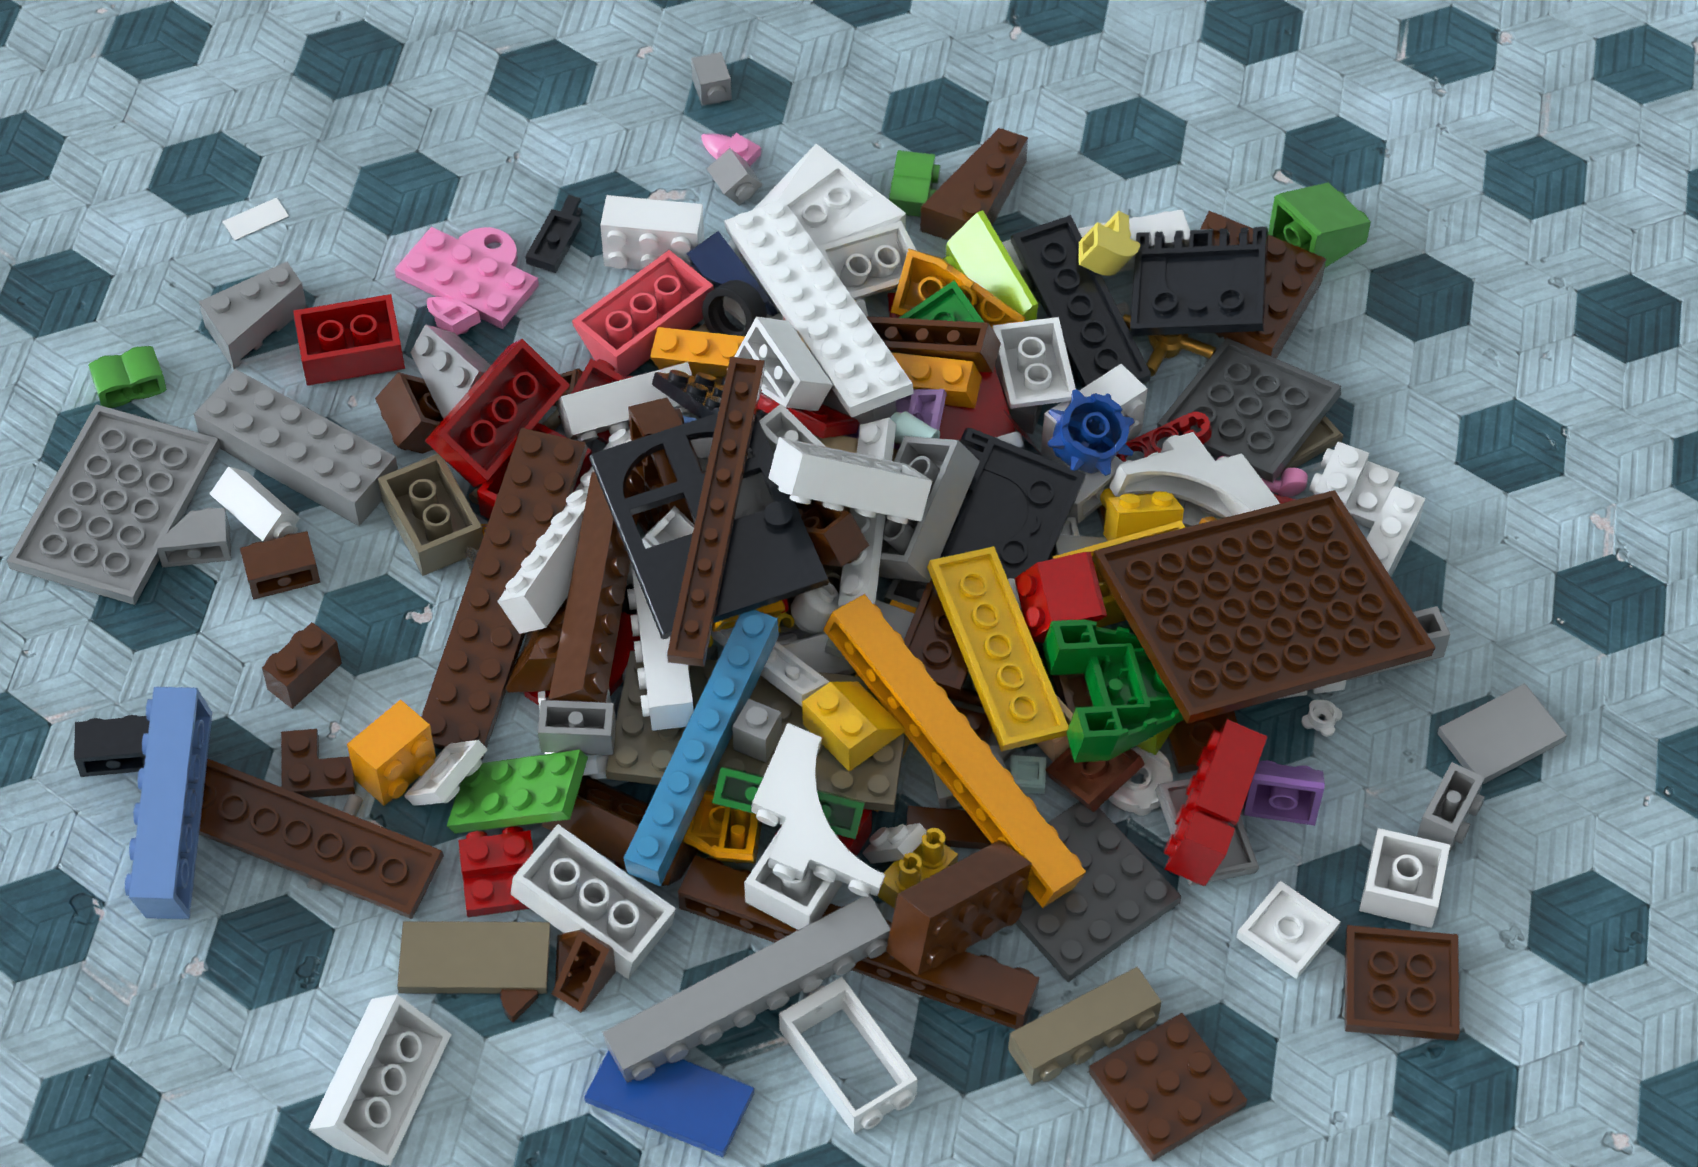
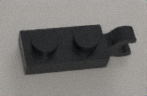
(556, 236)

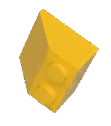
(849, 722)

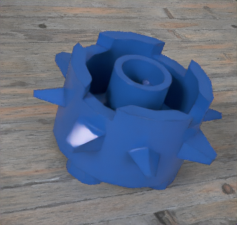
(1090, 433)

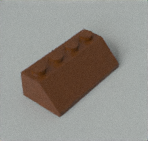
(608, 821)

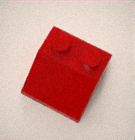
(1059, 591)

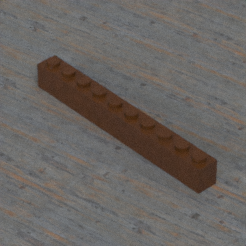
(962, 981)

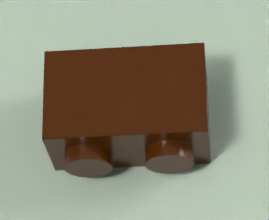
(280, 565)

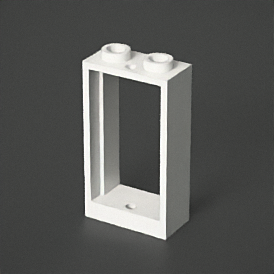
(821, 1006)

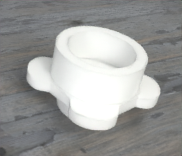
(1324, 709)

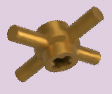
(1170, 346)

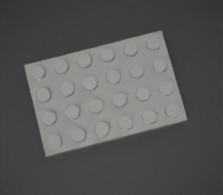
(113, 504)

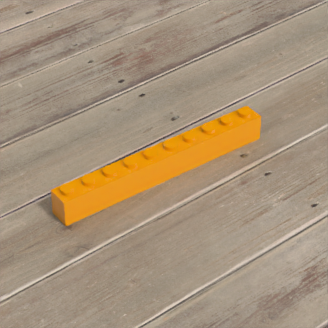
(712, 352)
(952, 747)

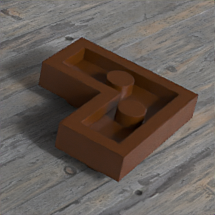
(308, 774)

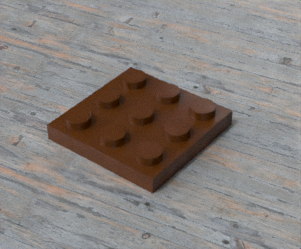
(1402, 983)
(1167, 1086)

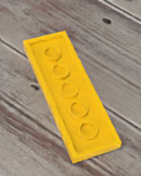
(998, 648)

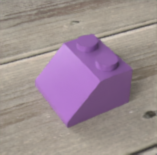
(1285, 793)

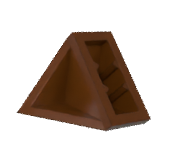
(582, 968)

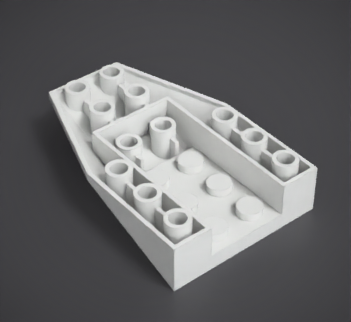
(828, 204)

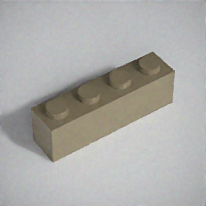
(1085, 1026)

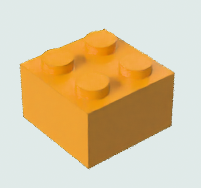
(392, 752)

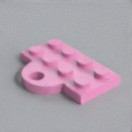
(470, 272)

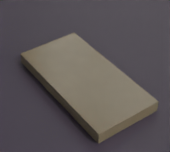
(473, 957)

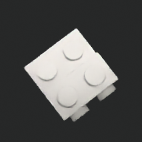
(1357, 482)

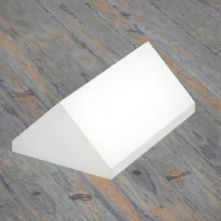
(870, 259)

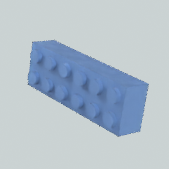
(169, 803)

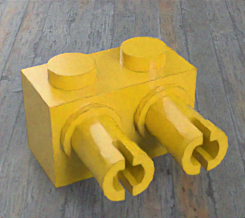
(1138, 512)
(924, 862)

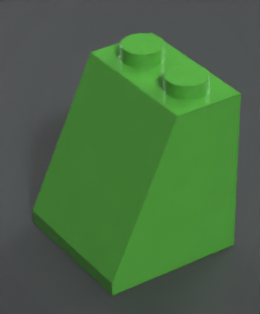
(1319, 221)

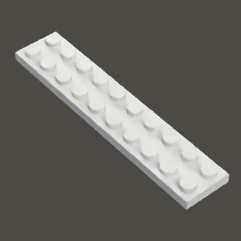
(819, 307)

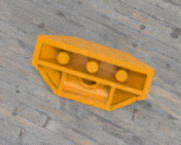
(724, 832)

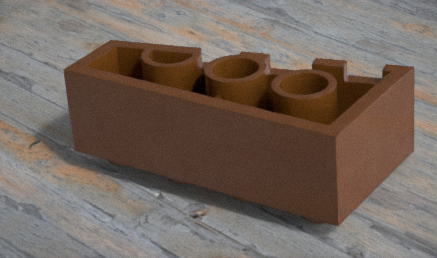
(976, 185)
(832, 533)

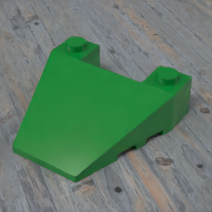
(1123, 687)

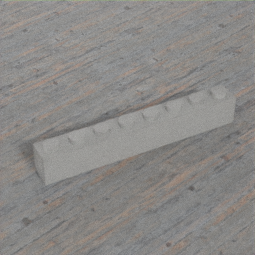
(747, 989)

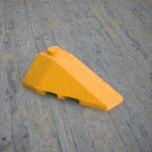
(927, 274)

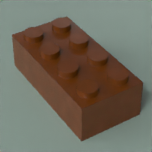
(958, 907)

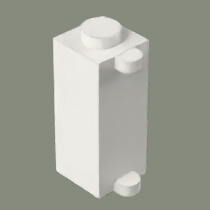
(254, 505)

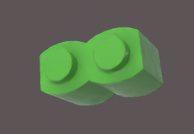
(913, 181)
(127, 376)

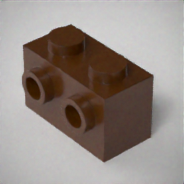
(301, 665)

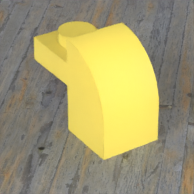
(1108, 246)

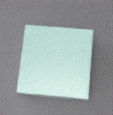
(1029, 773)

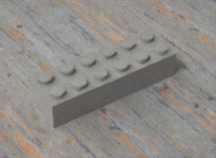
(296, 446)

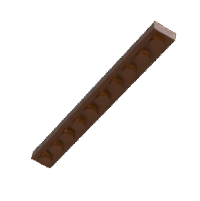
(716, 513)

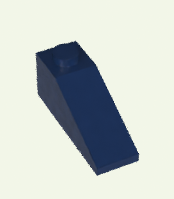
(720, 264)

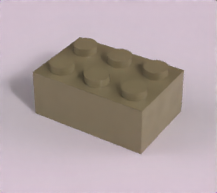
(430, 513)

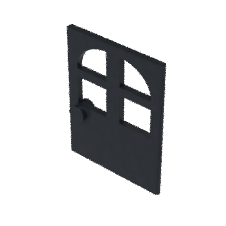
(767, 551)

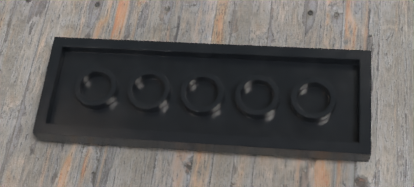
(1086, 310)

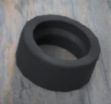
(744, 295)

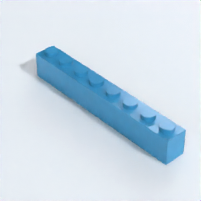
(701, 747)

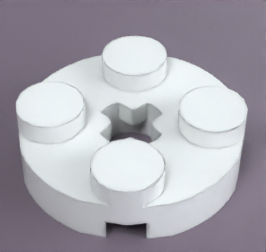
(1143, 797)

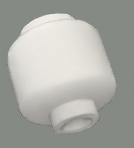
(814, 608)

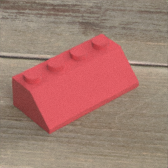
(626, 320)

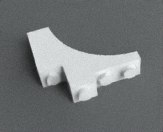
(1191, 474)
(806, 839)

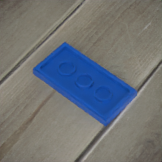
(675, 1101)

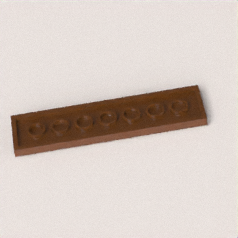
(316, 840)

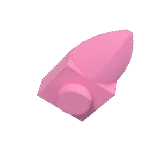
(718, 144)
(452, 314)

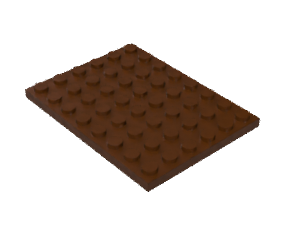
(1261, 605)

